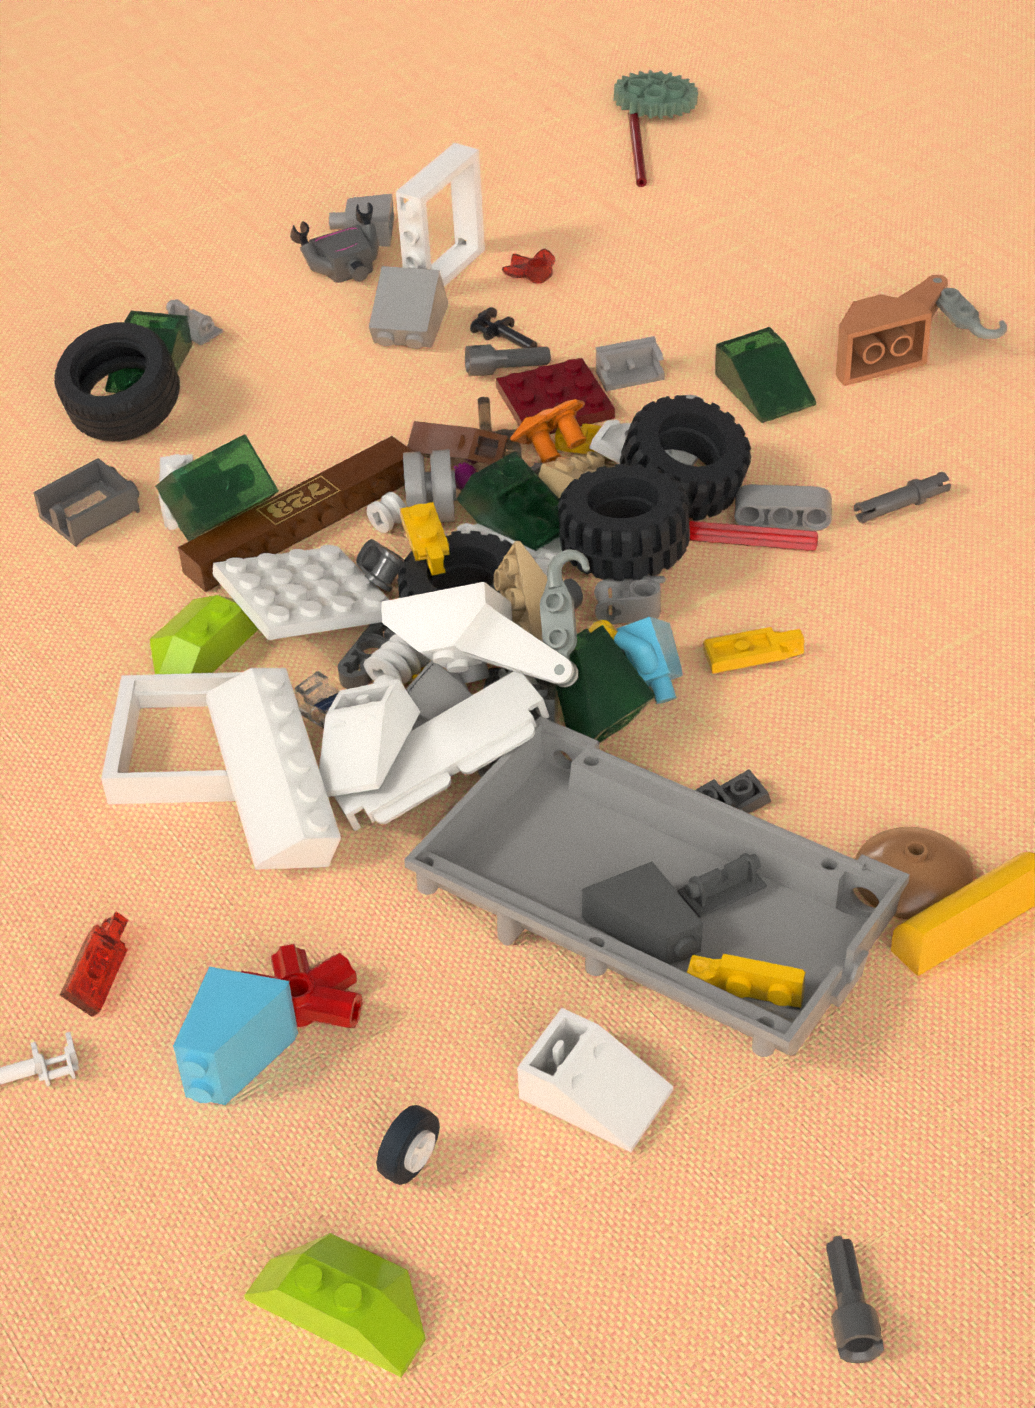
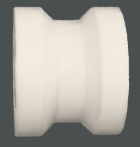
(386, 512)

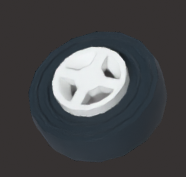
(408, 1144)

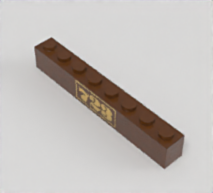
(298, 511)

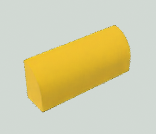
(966, 915)

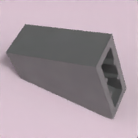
(644, 913)

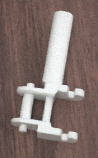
(38, 1065)

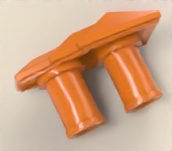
(537, 429)

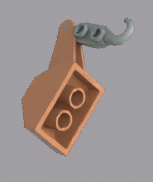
(894, 332)

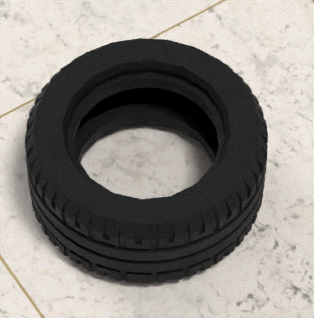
(107, 351)

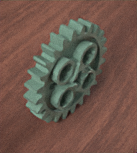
(655, 94)

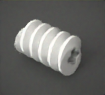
(397, 659)

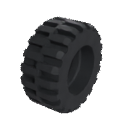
(698, 430)
(625, 521)
(470, 561)

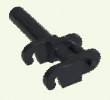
(499, 329)

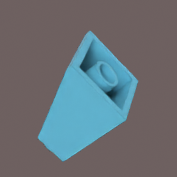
(233, 1033)

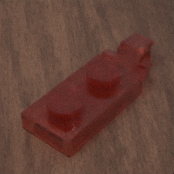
(96, 965)

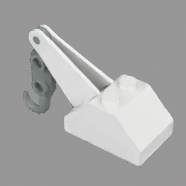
(476, 626)

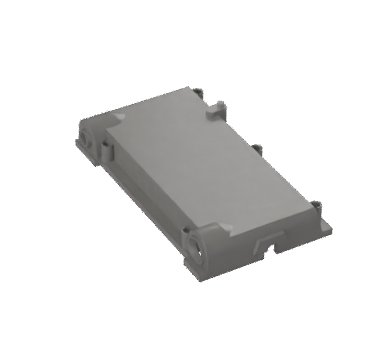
(556, 825)

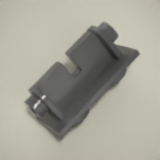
(723, 886)

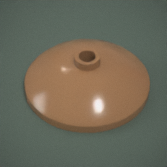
(930, 858)

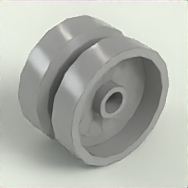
(432, 486)

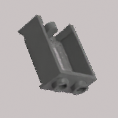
(86, 501)

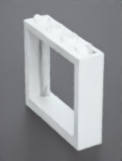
(462, 168)
(159, 787)

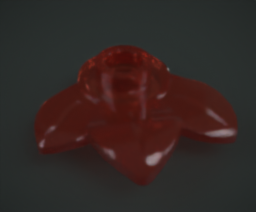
(534, 269)

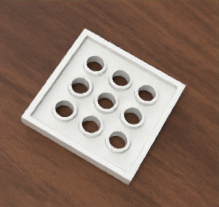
(301, 591)

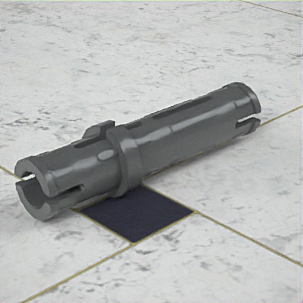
(913, 493)

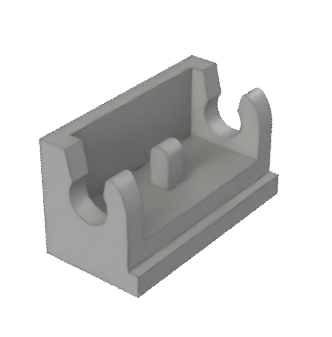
(629, 363)

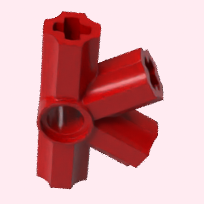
(318, 992)

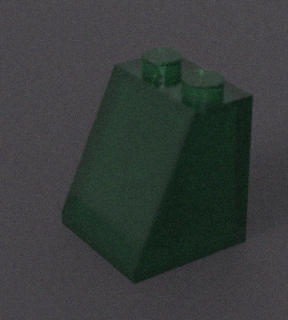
(216, 487)
(607, 688)

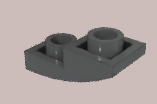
(741, 792)

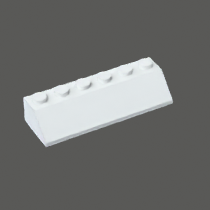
(273, 771)

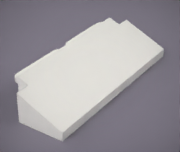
(452, 742)

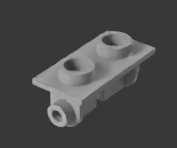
(200, 325)

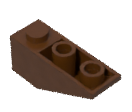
(465, 443)

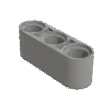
(783, 507)

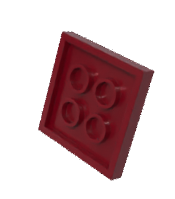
(550, 386)

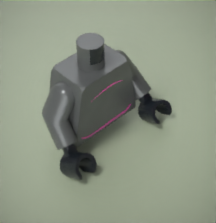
(342, 253)

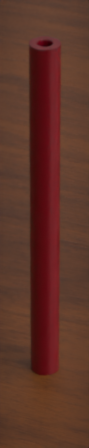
(637, 149)

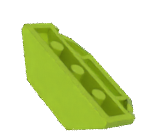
(201, 636)
(345, 1299)

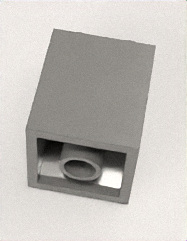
(408, 307)

